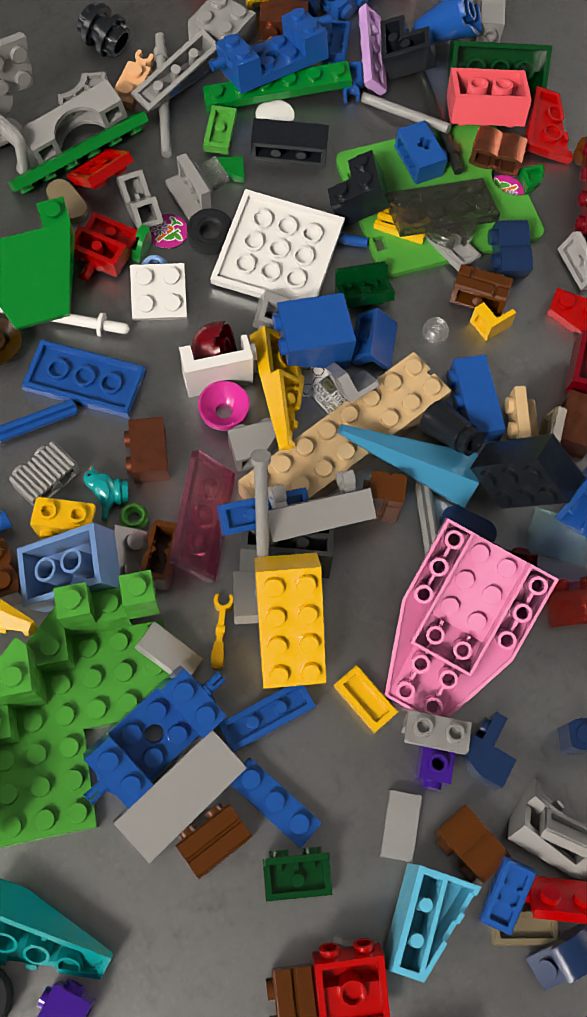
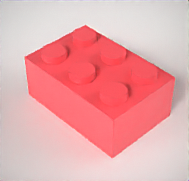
(488, 97)

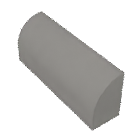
(179, 795)

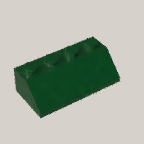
(503, 56)

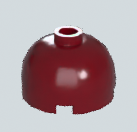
(213, 340)

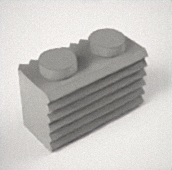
(45, 473)

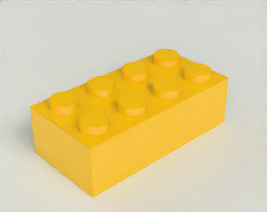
(290, 619)

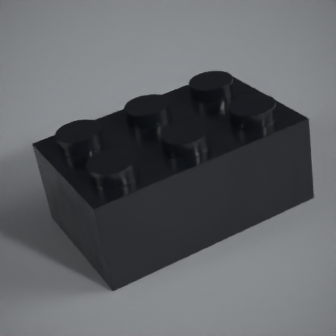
(527, 472)

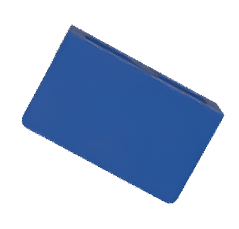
(374, 339)

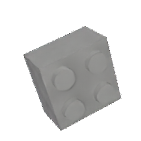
(222, 19)

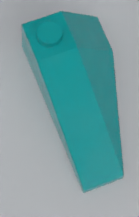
(43, 936)

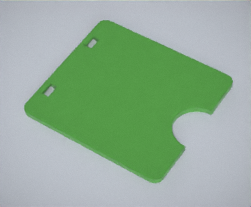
(407, 256)

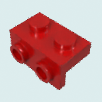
(558, 899)

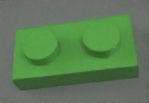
(220, 129)

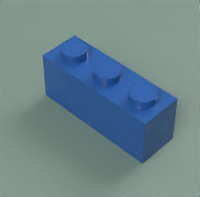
(476, 395)

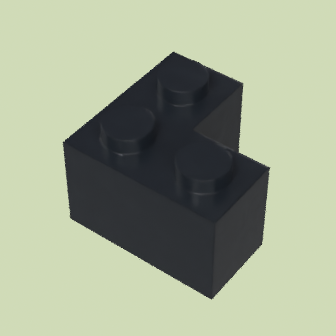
(406, 50)
(363, 193)

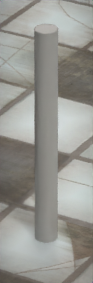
(405, 112)

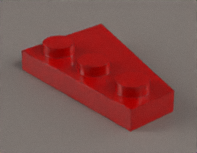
(546, 128)
(569, 310)

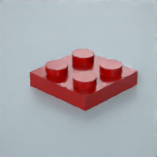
(101, 167)

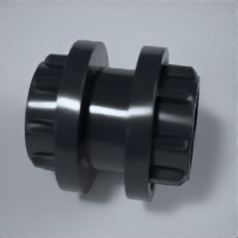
(100, 28)

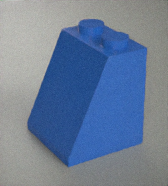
(315, 331)

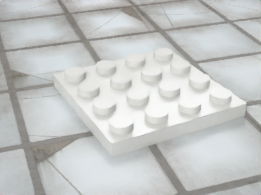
(277, 248)

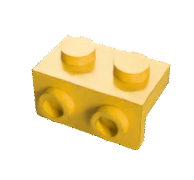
(59, 516)

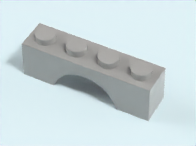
(94, 106)

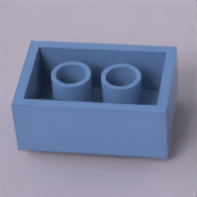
(67, 559)

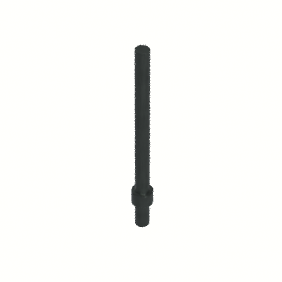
(451, 148)

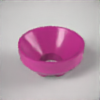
(223, 394)

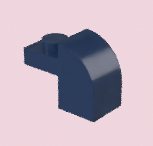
(484, 760)
(562, 959)

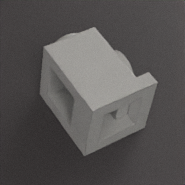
(267, 306)

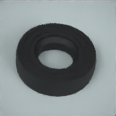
(208, 217)

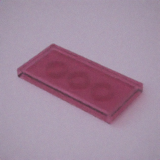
(198, 530)

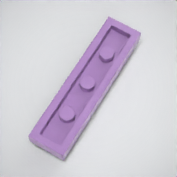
(370, 42)

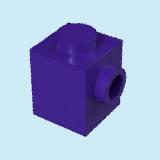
(434, 768)
(65, 1000)

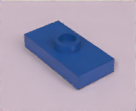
(338, 40)
(507, 895)

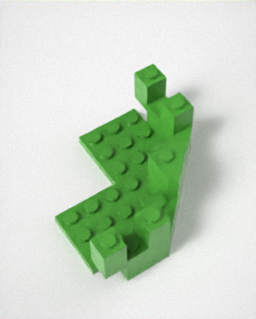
(57, 686)

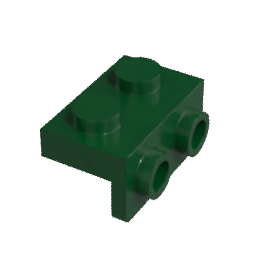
(364, 284)
(297, 875)

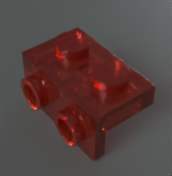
(568, 603)

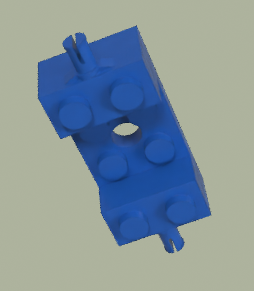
(300, 46)
(128, 761)

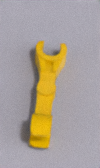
(218, 651)

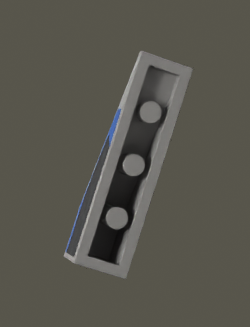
(178, 72)

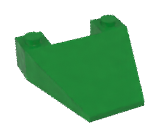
(38, 269)

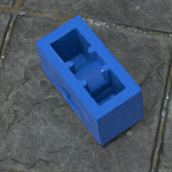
(420, 152)

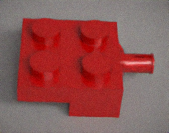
(103, 246)

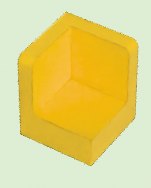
(489, 324)

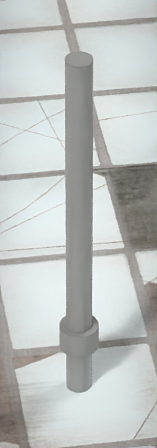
(160, 57)

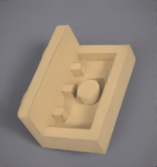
(521, 414)

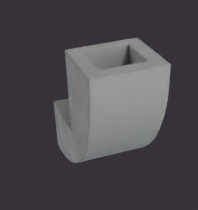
(137, 199)

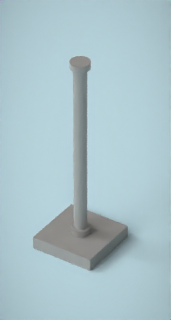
(244, 582)

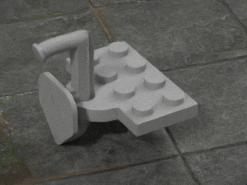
(14, 76)

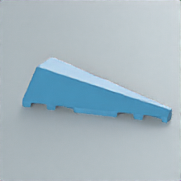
(429, 464)

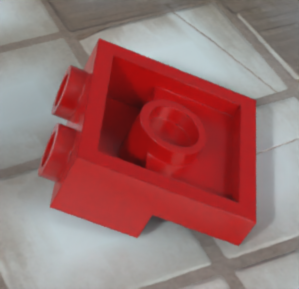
(351, 980)

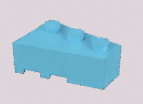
(424, 919)

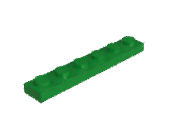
(300, 83)
(69, 157)

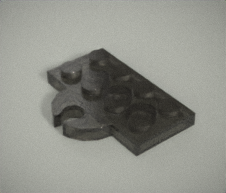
(443, 211)

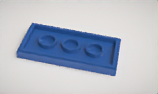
(84, 377)

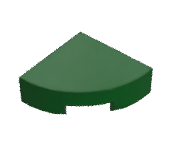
(233, 167)
(531, 177)
(143, 245)

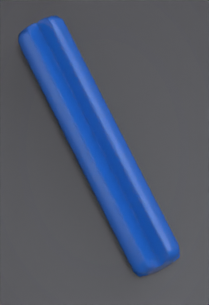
(37, 420)

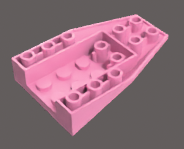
(462, 620)

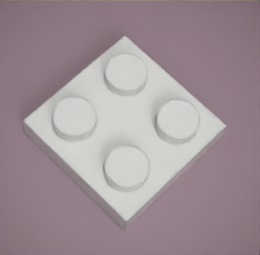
(158, 292)

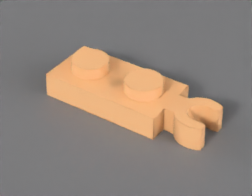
(132, 77)

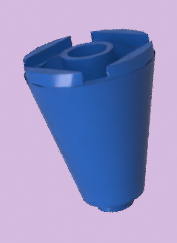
(451, 20)

